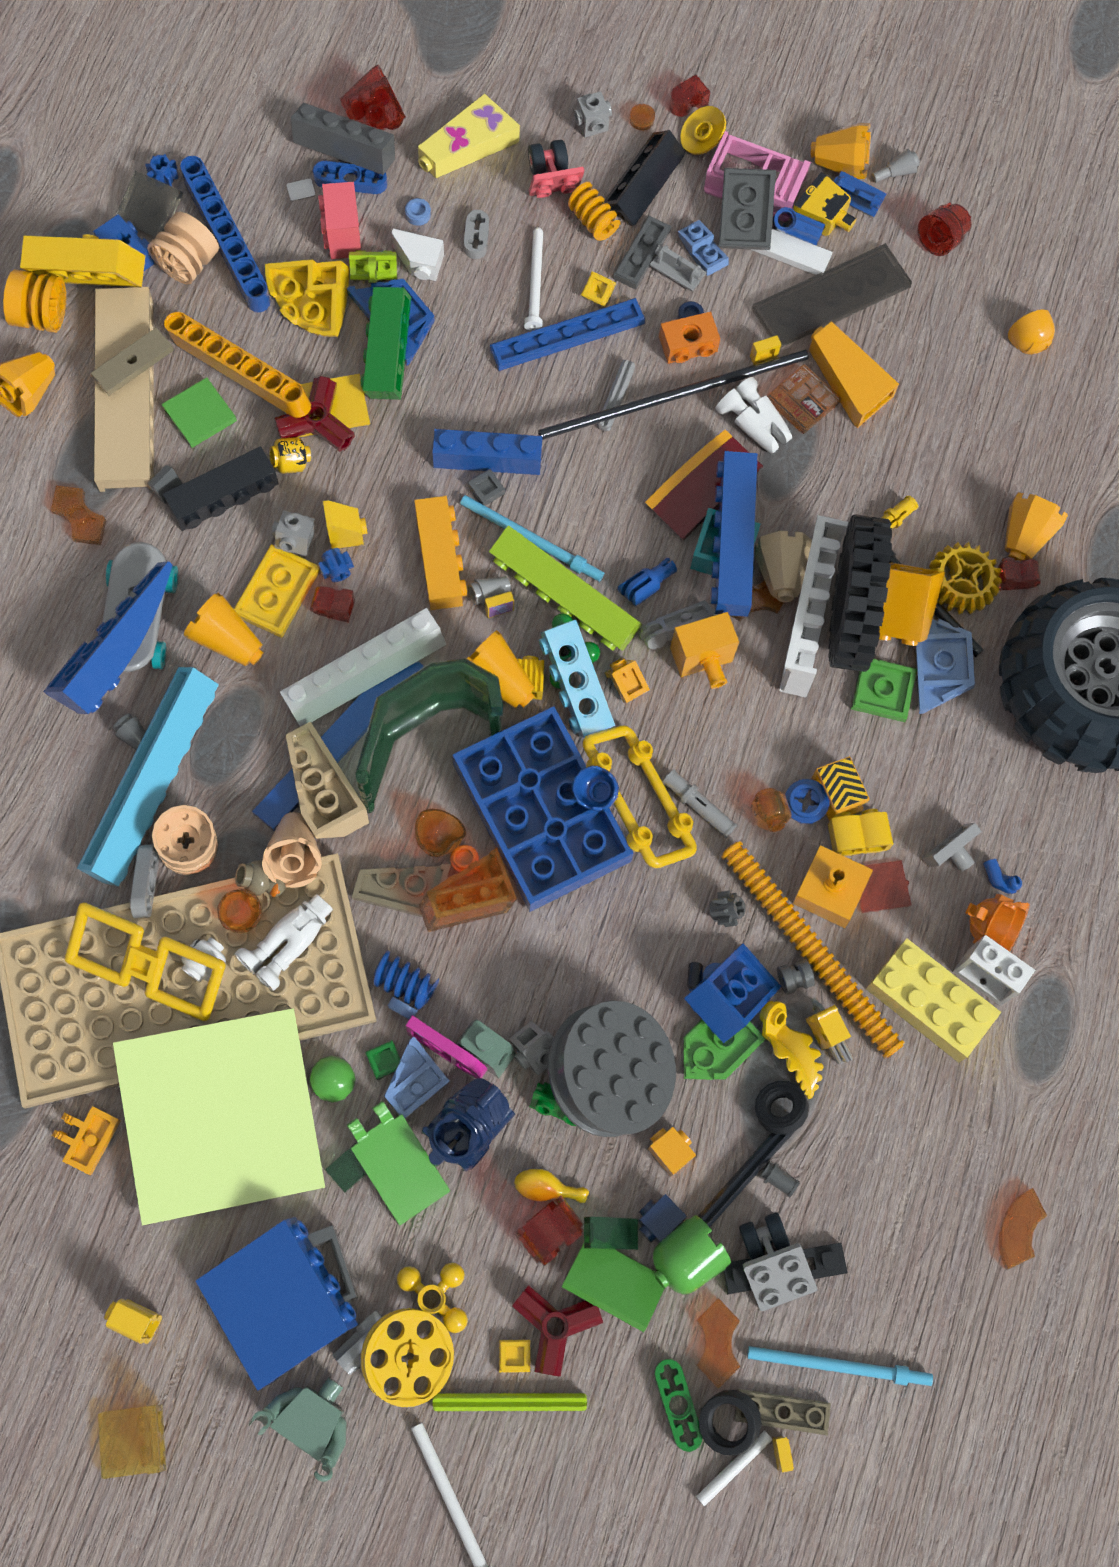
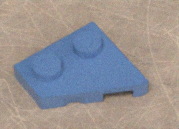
(414, 1079)

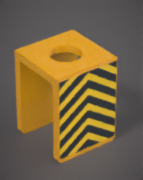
(842, 787)

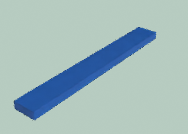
(338, 740)

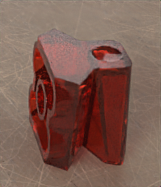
(373, 102)

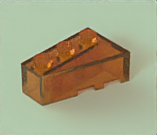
(470, 895)

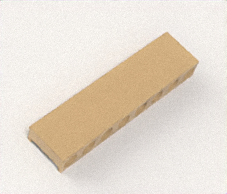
(127, 416)

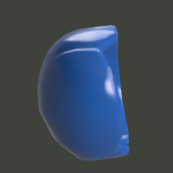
(595, 788)

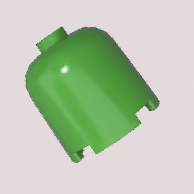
(688, 1257)

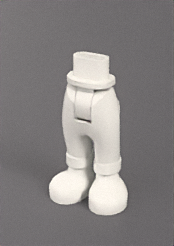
(298, 929)

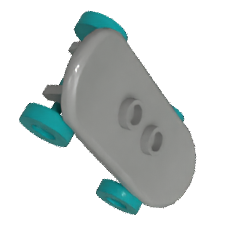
(122, 576)

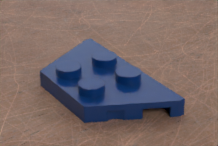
(420, 316)

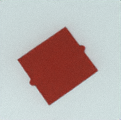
(885, 888)

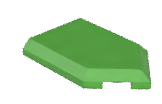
(712, 1059)

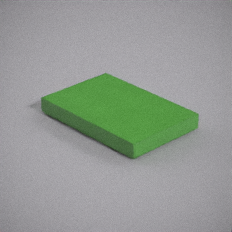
(615, 1285)

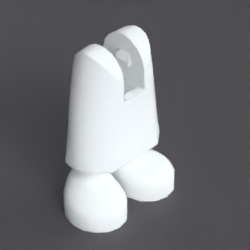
(757, 420)

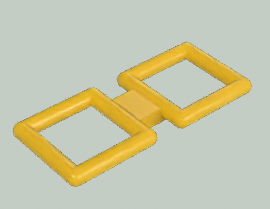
(144, 962)

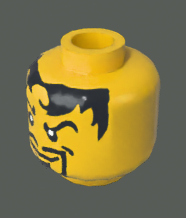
(289, 455)

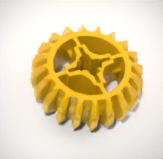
(968, 564)

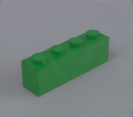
(386, 343)

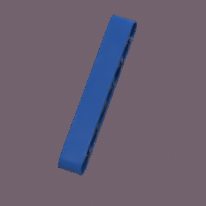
(198, 182)

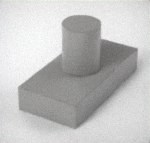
(954, 848)

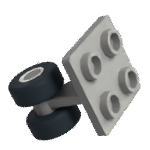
(779, 1274)

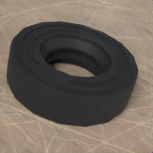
(788, 1123)

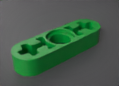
(678, 1430)

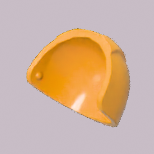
(1032, 332)

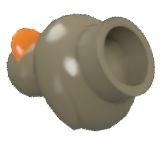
(253, 878)

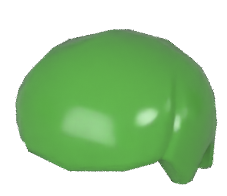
(332, 1079)

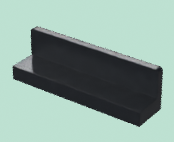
(645, 176)

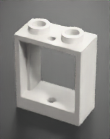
(1000, 969)

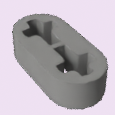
(481, 234)

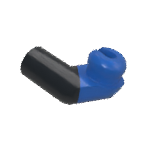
(694, 975)

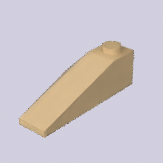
(323, 791)

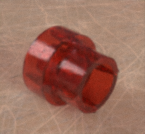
(944, 228)

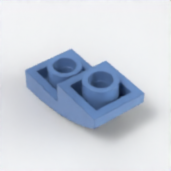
(701, 247)

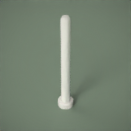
(533, 321)

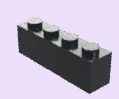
(221, 489)

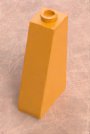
(851, 373)

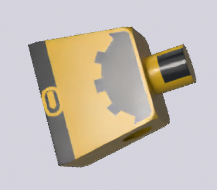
(827, 204)

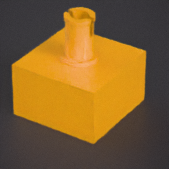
(705, 647)
(832, 886)

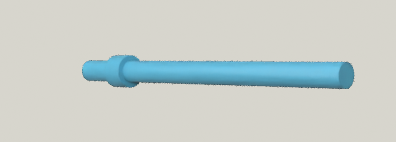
(577, 563)
(899, 1374)

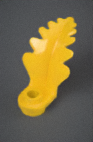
(791, 1046)

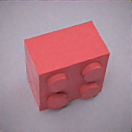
(339, 219)

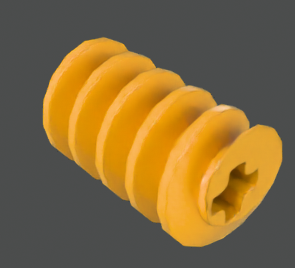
(593, 211)

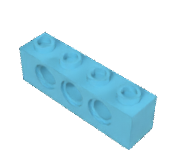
(599, 716)

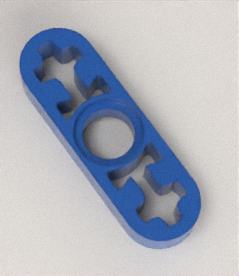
(345, 168)

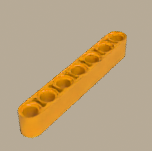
(238, 364)

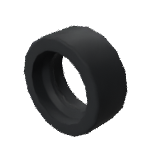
(715, 1440)

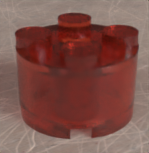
(549, 1230)

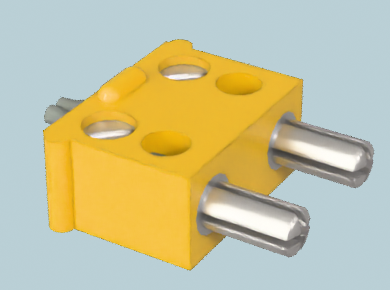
(830, 1031)

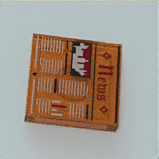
(804, 398)

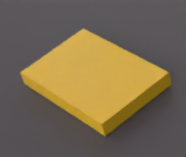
(349, 402)
(276, 590)

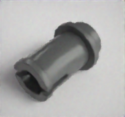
(780, 1179)

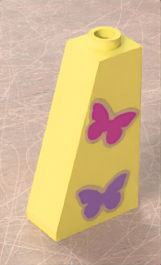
(468, 137)

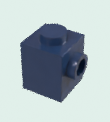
(660, 1219)

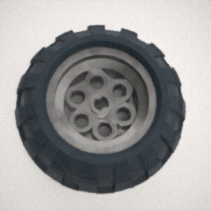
(1041, 661)

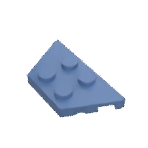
(944, 665)

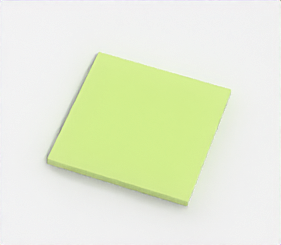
(218, 1116)

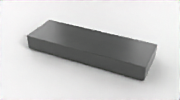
(641, 252)

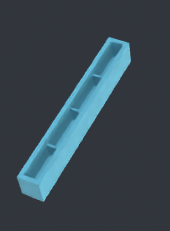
(148, 776)

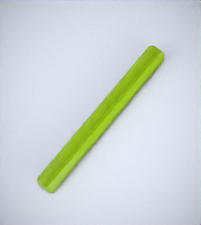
(510, 1402)

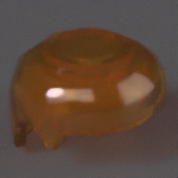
(239, 911)

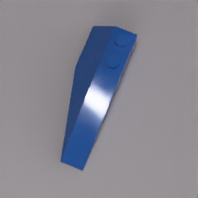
(99, 664)

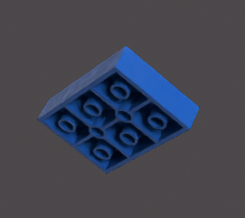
(528, 806)

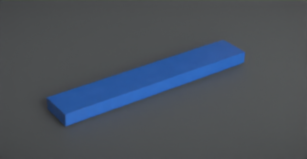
(567, 334)

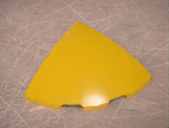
(310, 293)

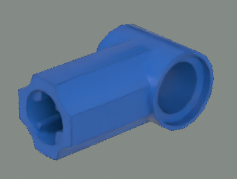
(801, 226)

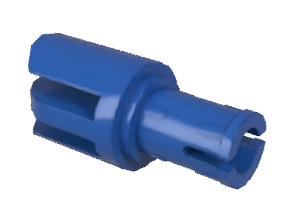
(646, 582)

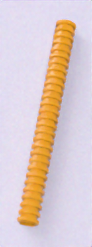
(812, 949)

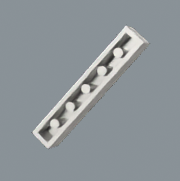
(363, 667)

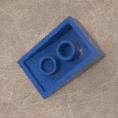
(733, 993)

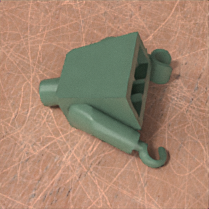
(309, 1422)

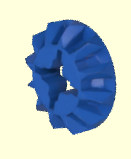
(818, 795)

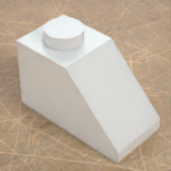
(419, 253)

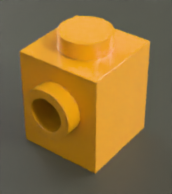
(671, 1149)

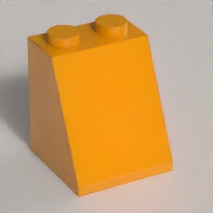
(910, 603)

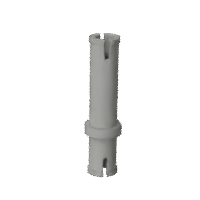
(690, 795)

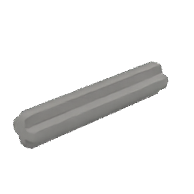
(617, 391)

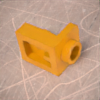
(627, 679)

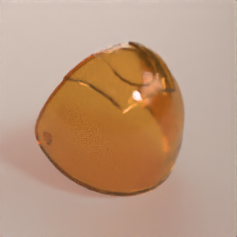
(438, 832)

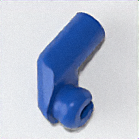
(1000, 881)

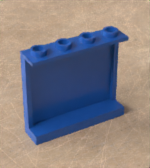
(277, 1302)

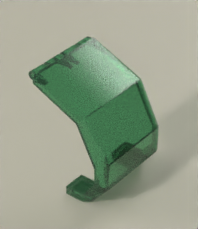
(414, 701)

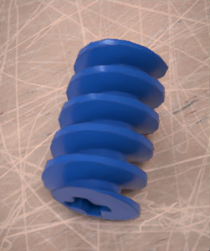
(404, 981)

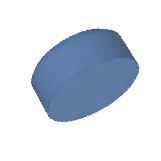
(417, 211)
(402, 1008)

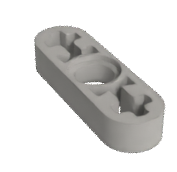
(144, 881)

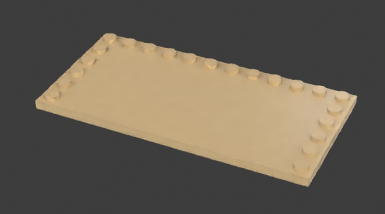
(68, 1018)

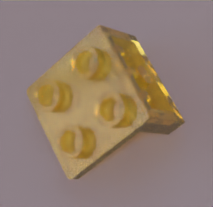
(132, 1441)

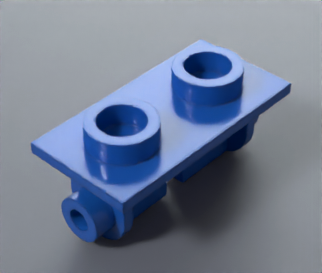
(863, 196)

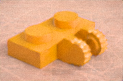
(90, 1140)

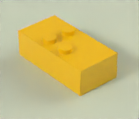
(84, 260)

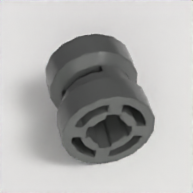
(795, 976)

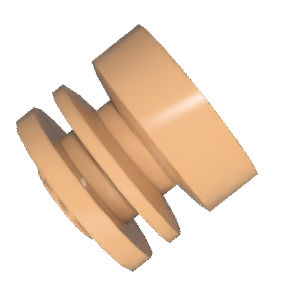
(183, 247)
(172, 830)

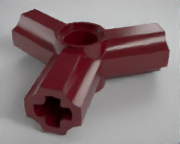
(327, 427)
(552, 1348)

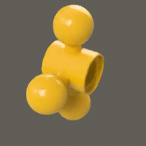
(451, 1277)

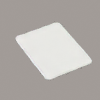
(300, 189)

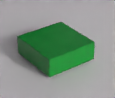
(383, 1059)

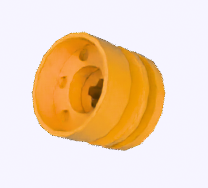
(34, 301)

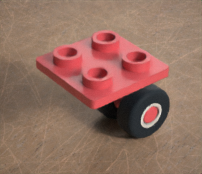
(558, 176)

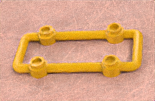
(641, 837)

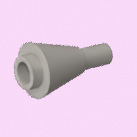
(903, 164)

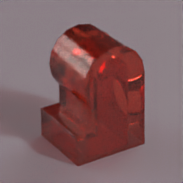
(688, 95)
(1019, 574)
(333, 603)

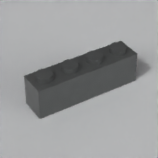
(343, 138)

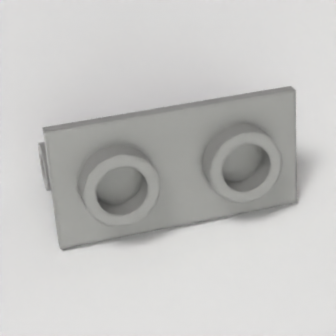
(677, 268)

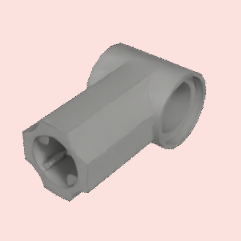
(350, 1352)

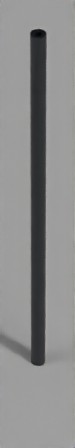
(673, 394)

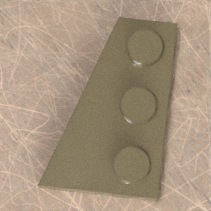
(398, 888)

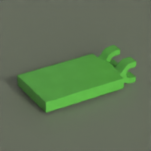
(397, 1165)

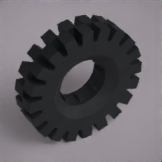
(860, 593)

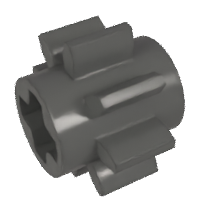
(727, 908)

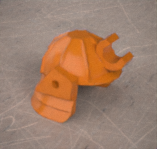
(998, 919)

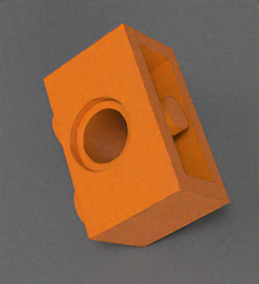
(697, 327)

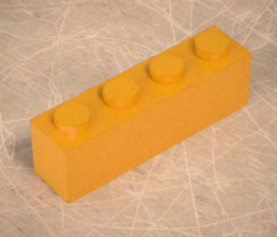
(439, 552)

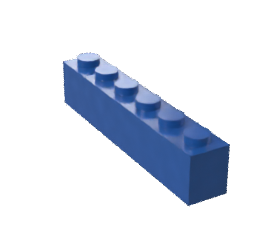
(735, 533)

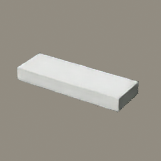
(797, 253)

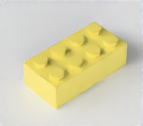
(933, 1001)

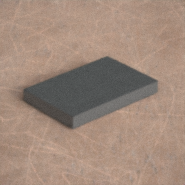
(747, 209)

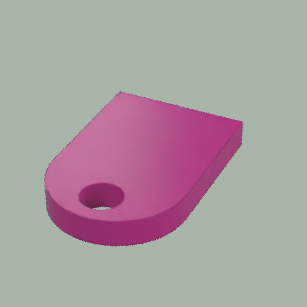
(445, 1048)

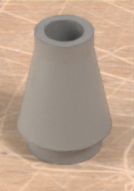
(488, 587)

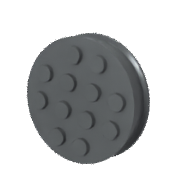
(612, 1069)

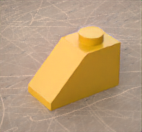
(344, 525)

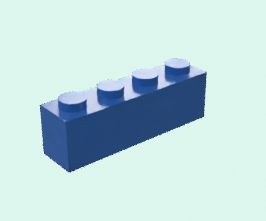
(487, 451)

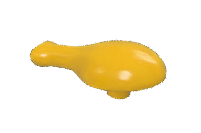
(543, 1186)

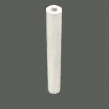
(733, 1469)

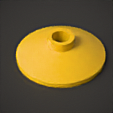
(703, 130)

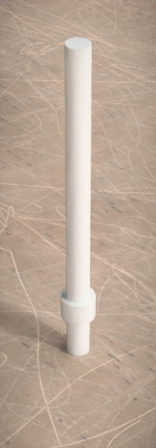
(449, 1496)

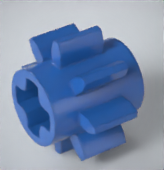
(162, 169)
(336, 565)

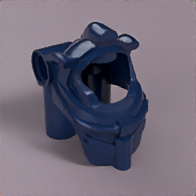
(473, 1119)

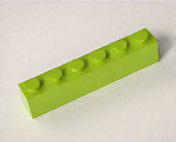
(565, 588)

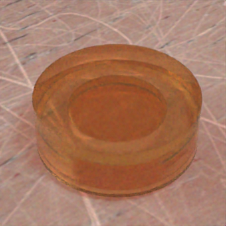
(642, 117)

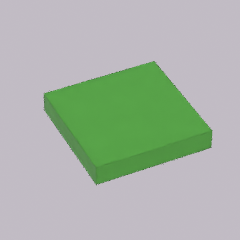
(199, 412)
(885, 690)

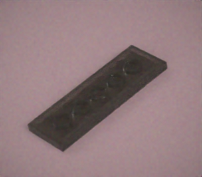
(832, 295)

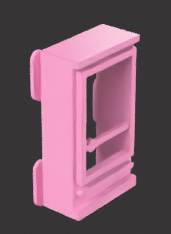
(788, 182)

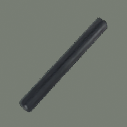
(743, 1177)

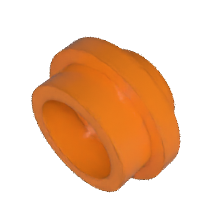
(463, 857)

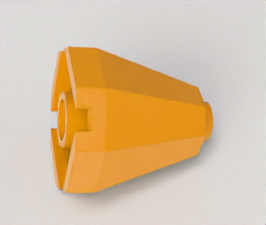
(844, 150)
(25, 382)
(1031, 525)

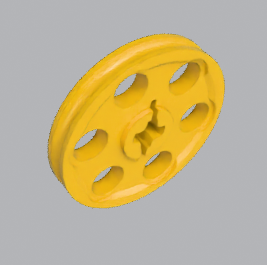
(397, 1347)

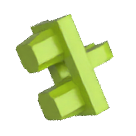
(364, 265)

